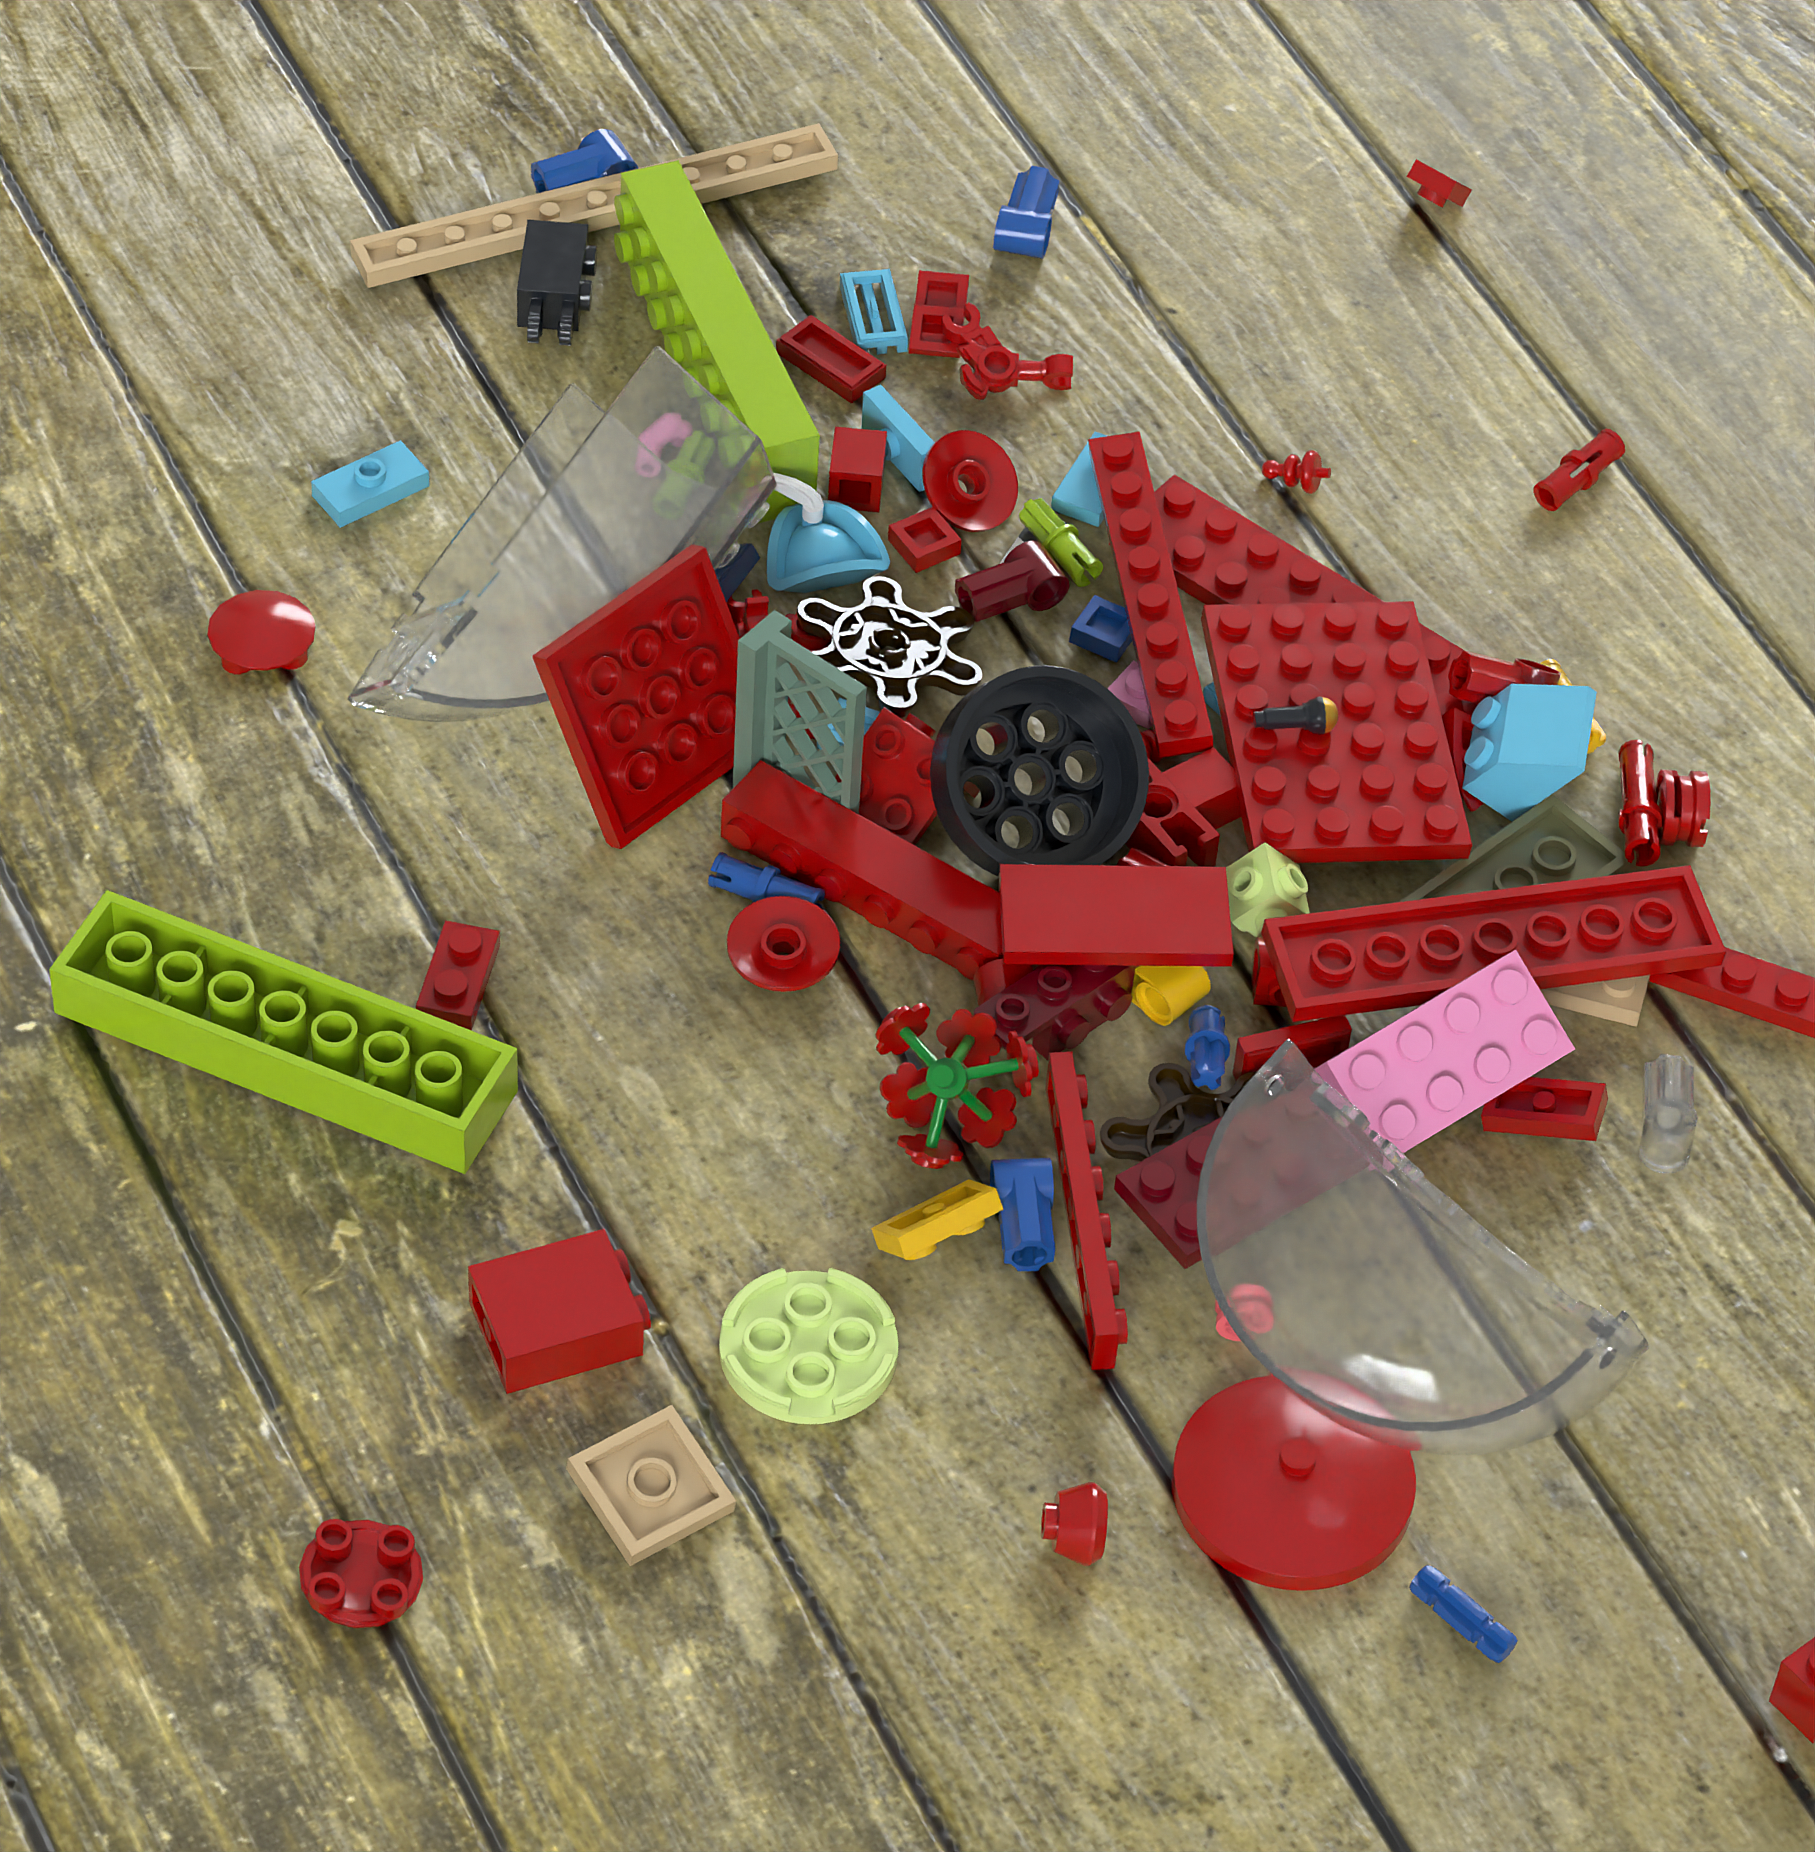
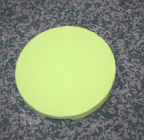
(808, 1345)

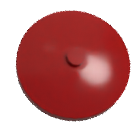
(1288, 1490)

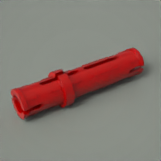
(1640, 813)

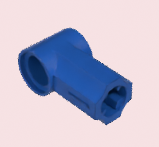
(596, 157)
(1027, 220)
(1026, 1217)

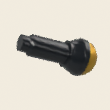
(1316, 715)

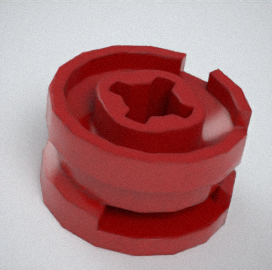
(1684, 807)

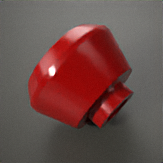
(1077, 1523)

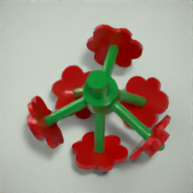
(920, 1092)

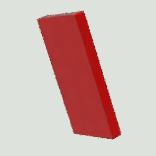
(1115, 915)

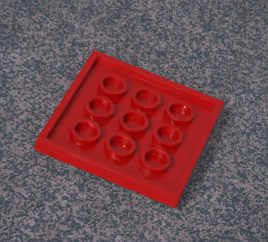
(648, 695)

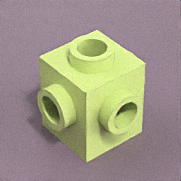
(1264, 887)

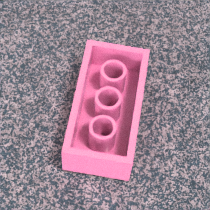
(1450, 1054)

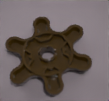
(884, 621)
(1180, 1113)

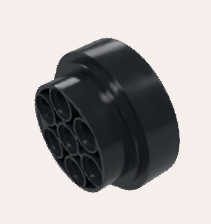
(1078, 722)

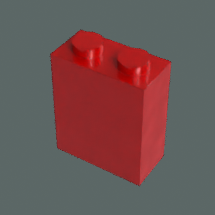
(557, 1310)

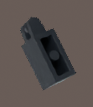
(553, 279)

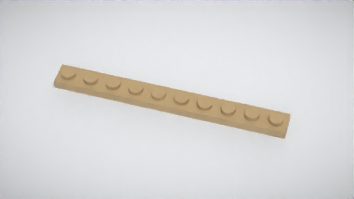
(503, 225)

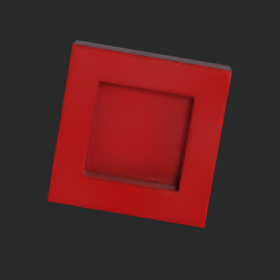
(1437, 186)
(924, 539)

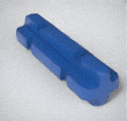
(1463, 1613)

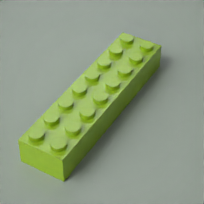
(710, 318)
(285, 1031)

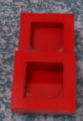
(936, 296)

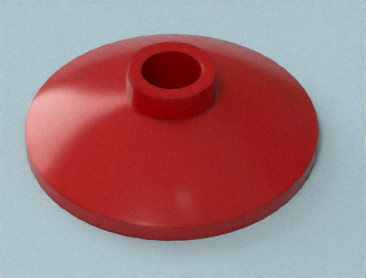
(984, 471)
(788, 927)

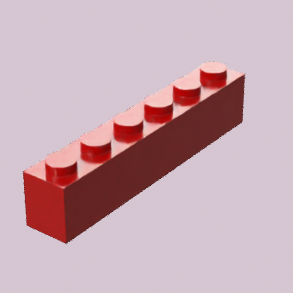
(864, 868)

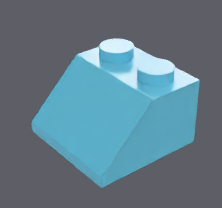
(1527, 744)

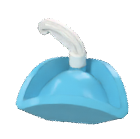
(820, 543)

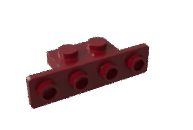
(1060, 1004)

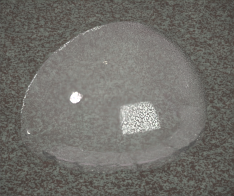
(1381, 1288)

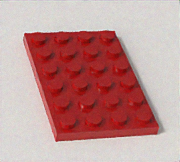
(1384, 772)

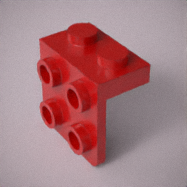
(897, 776)

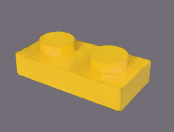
(950, 1213)

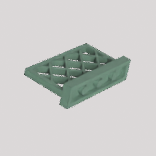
(766, 717)

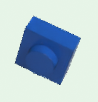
(1102, 629)

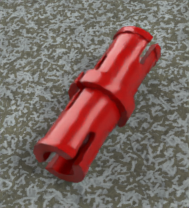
(1560, 486)

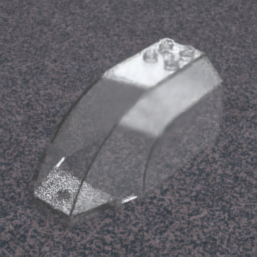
(565, 532)

